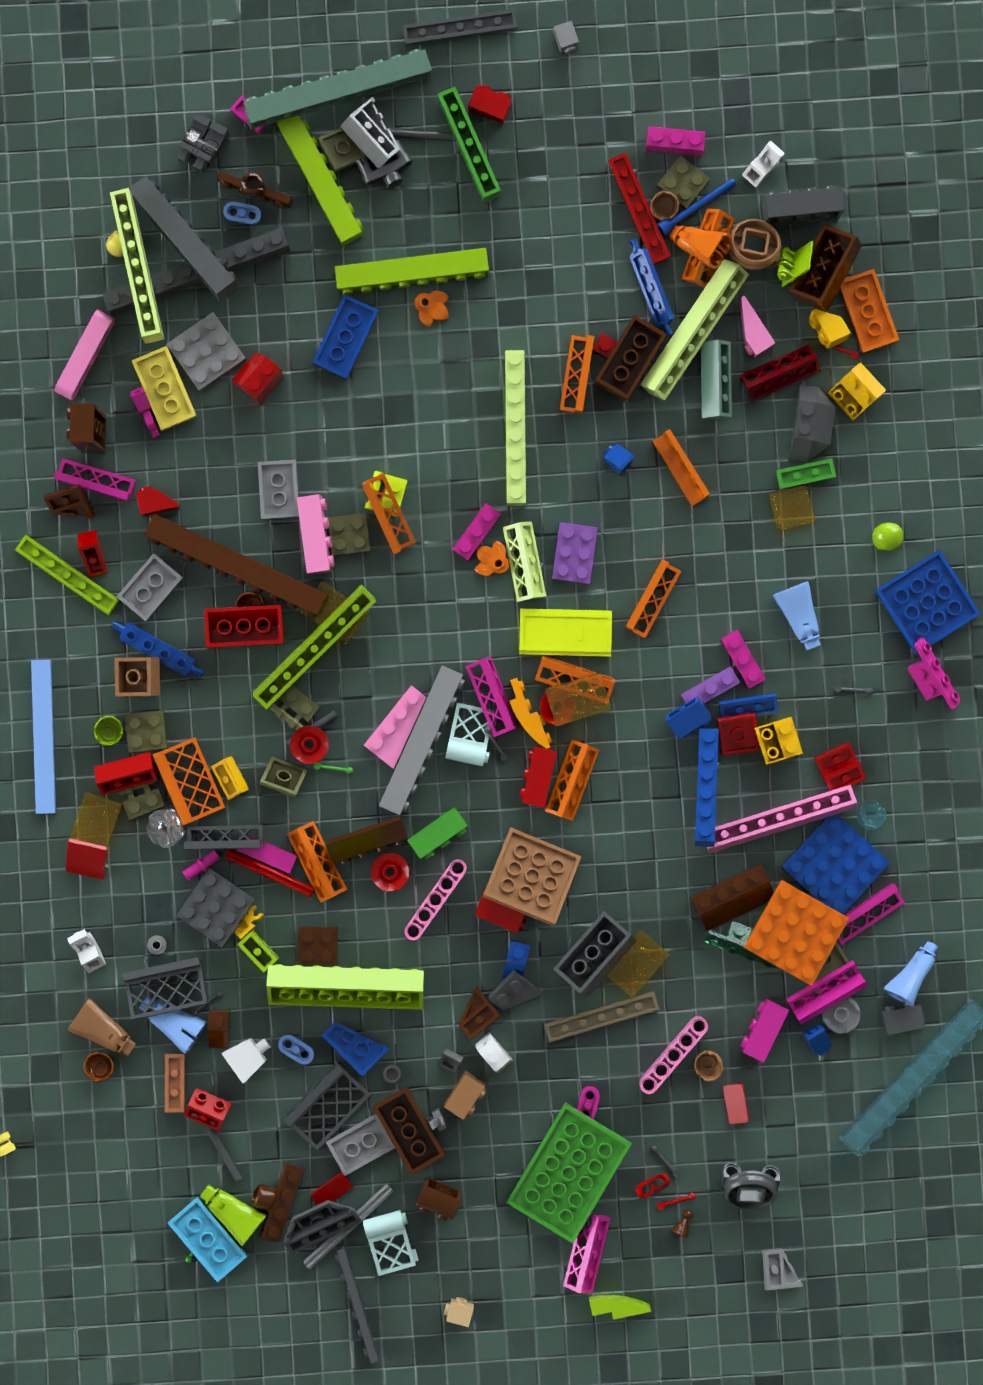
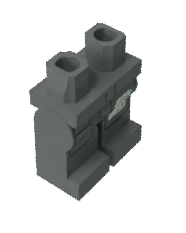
(202, 142)

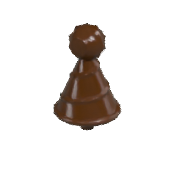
(681, 1228)

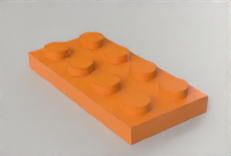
(868, 311)

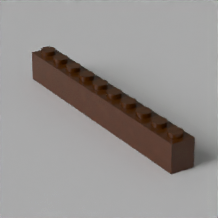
(236, 565)

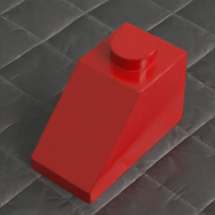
(154, 502)
(92, 553)

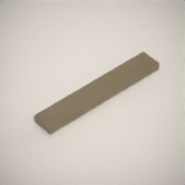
(601, 1016)

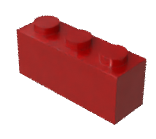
(125, 773)
(538, 776)

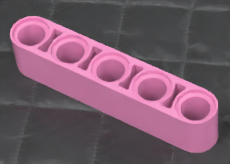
(84, 354)
(431, 908)
(676, 1045)

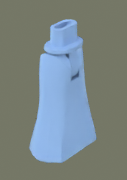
(799, 610)
(907, 983)
(178, 1025)

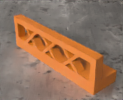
(694, 267)
(583, 377)
(681, 468)
(381, 515)
(646, 596)
(569, 669)
(575, 781)
(313, 863)

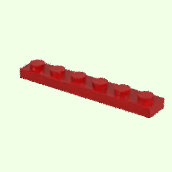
(639, 208)

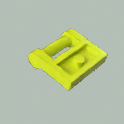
(398, 487)

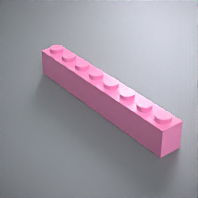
(783, 818)

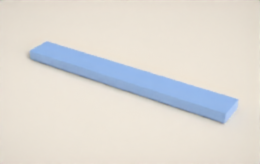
(43, 736)

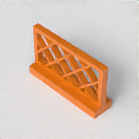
(173, 789)

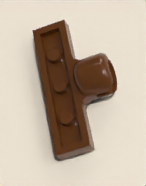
(254, 186)
(277, 1201)

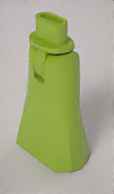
(232, 1213)

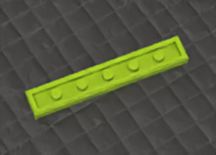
(67, 575)

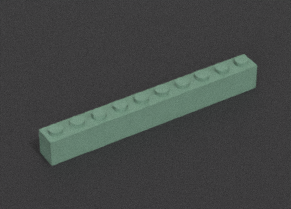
(337, 89)

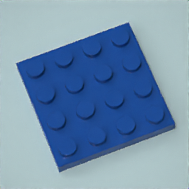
(927, 601)
(835, 864)

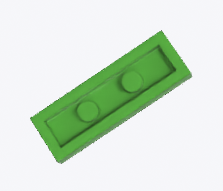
(805, 474)

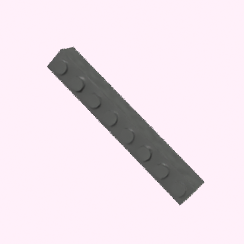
(183, 239)

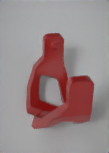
(653, 1187)

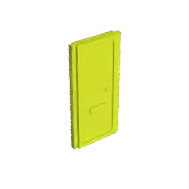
(565, 632)

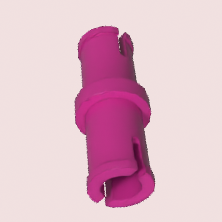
(201, 865)

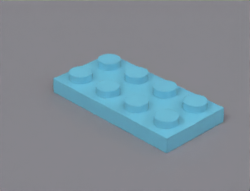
(207, 1239)

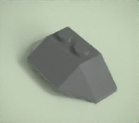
(811, 424)
(319, 1224)

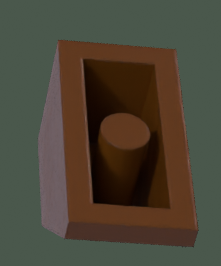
(219, 1028)

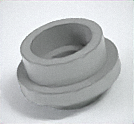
(163, 944)

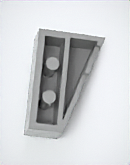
(370, 134)

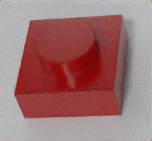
(604, 346)

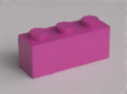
(675, 141)
(764, 1030)

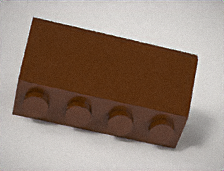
(367, 839)
(732, 896)

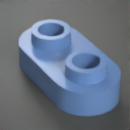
(243, 212)
(295, 1050)

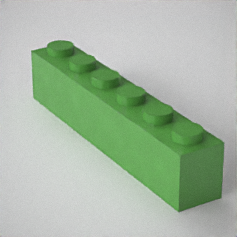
(469, 145)

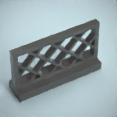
(160, 972)
(314, 1094)

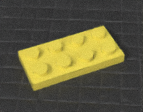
(164, 388)

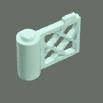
(468, 750)
(389, 1226)

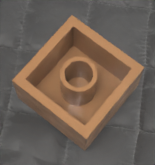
(137, 676)
(464, 1095)

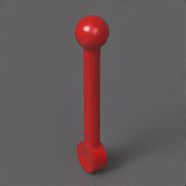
(854, 355)
(660, 1205)

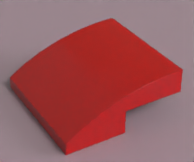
(840, 767)
(86, 859)

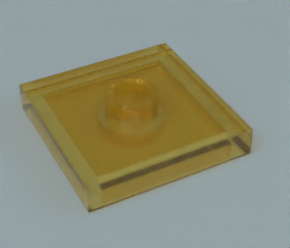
(791, 508)

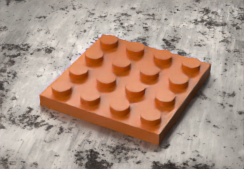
(796, 932)

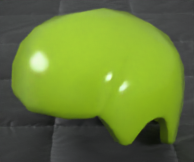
(888, 536)
(108, 730)

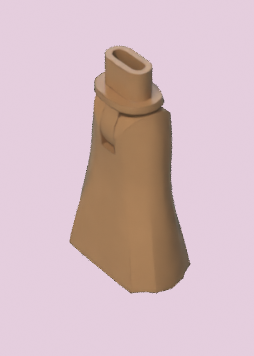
(100, 1028)

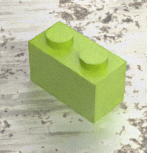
(258, 951)

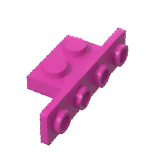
(931, 677)

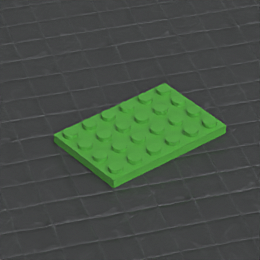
(569, 1172)

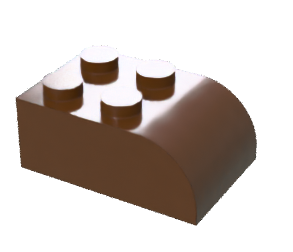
(438, 1199)

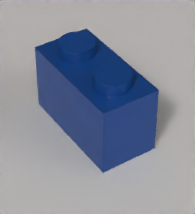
(688, 717)

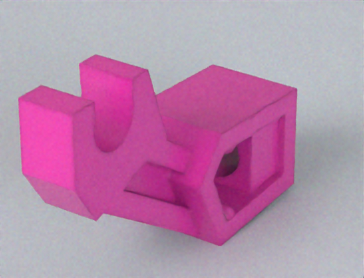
(144, 407)

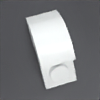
(763, 164)
(87, 950)

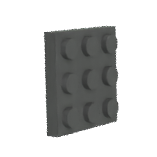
(216, 907)

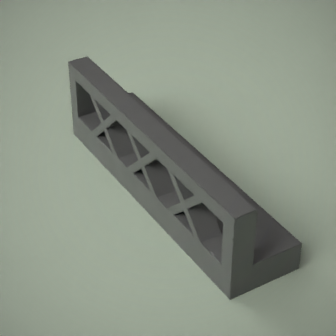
(228, 844)

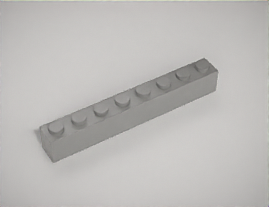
(421, 739)

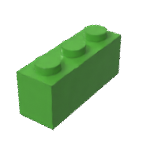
(438, 833)

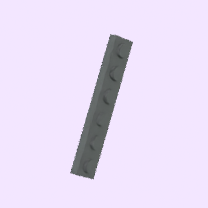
(460, 27)
(359, 1311)

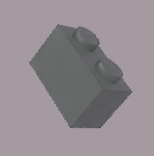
(902, 1018)

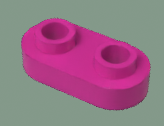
(586, 1104)

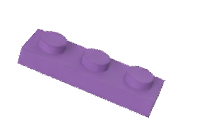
(713, 686)

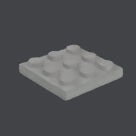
(206, 351)

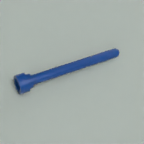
(666, 226)

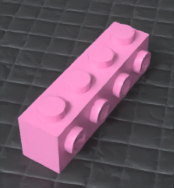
(314, 534)

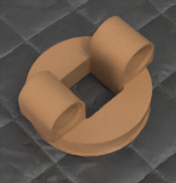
(753, 259)

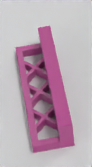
(91, 485)
(498, 693)
(865, 907)
(827, 995)
(590, 1255)

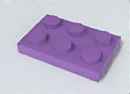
(574, 553)

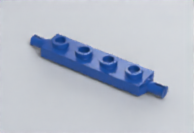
(651, 287)
(155, 647)

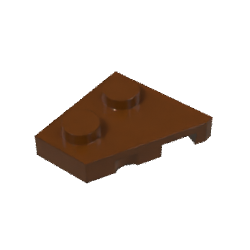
(477, 1015)

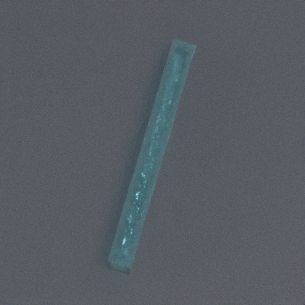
(913, 1078)

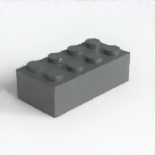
(803, 206)
(595, 954)

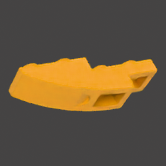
(533, 722)

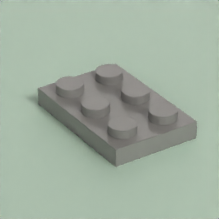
(278, 489)
(150, 587)
(360, 1144)

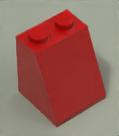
(258, 377)

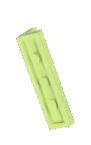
(528, 560)

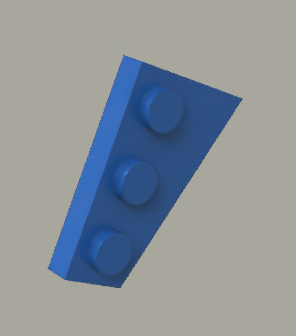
(354, 1047)

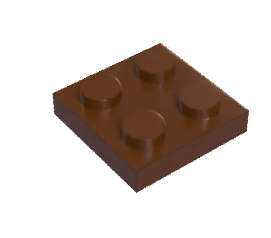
(318, 946)

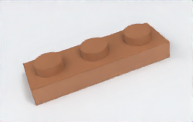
(174, 1082)

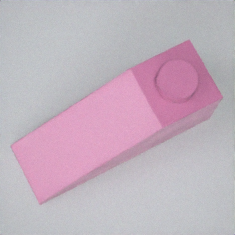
(755, 335)

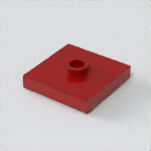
(738, 734)

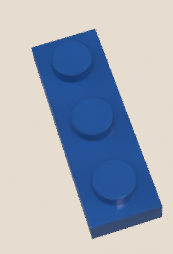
(761, 705)

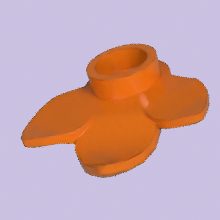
(434, 309)
(489, 559)

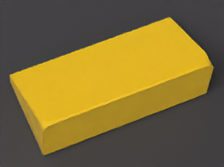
(229, 777)

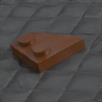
(69, 502)

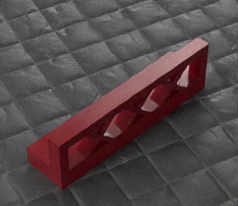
(782, 375)

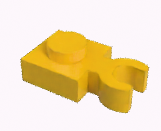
(247, 924)

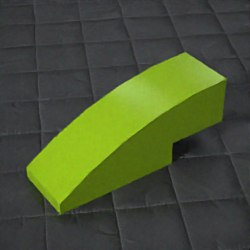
(618, 1305)

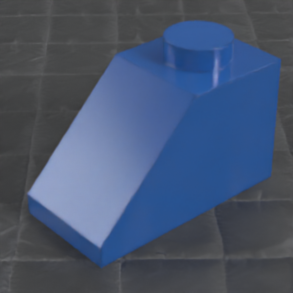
(618, 458)
(516, 958)
(817, 1040)

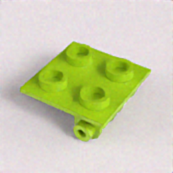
(794, 263)

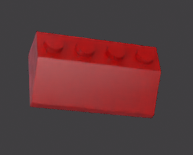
(244, 626)

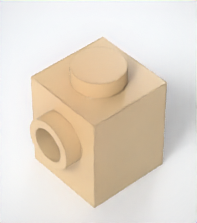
(459, 1311)

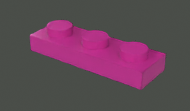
(476, 531)
(743, 659)

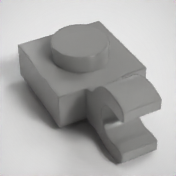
(437, 1120)

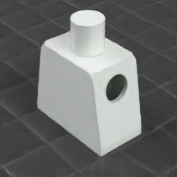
(493, 1053)
(246, 1057)

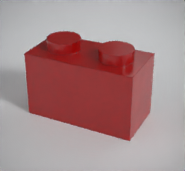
(490, 104)

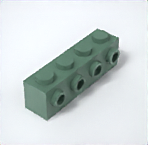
(716, 380)

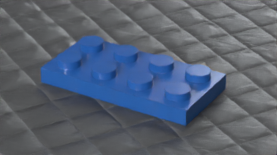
(345, 337)

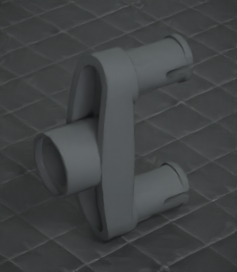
(388, 173)

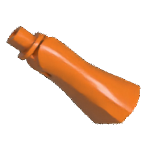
(702, 244)

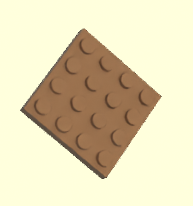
(532, 876)

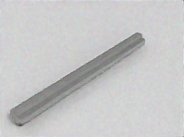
(333, 1240)

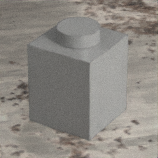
(566, 37)

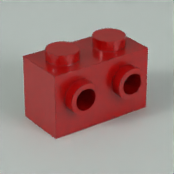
(207, 1109)

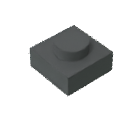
(450, 1060)

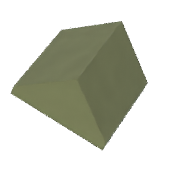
(283, 777)

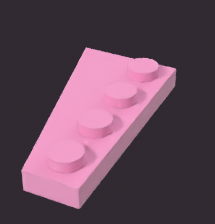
(395, 729)

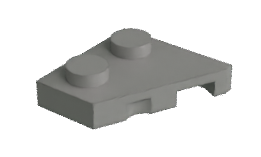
(778, 1270)

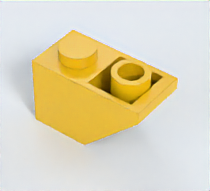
(830, 328)

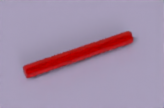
(269, 872)

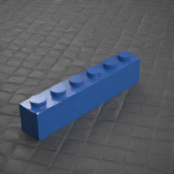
(706, 787)

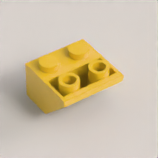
(856, 391)
(778, 740)

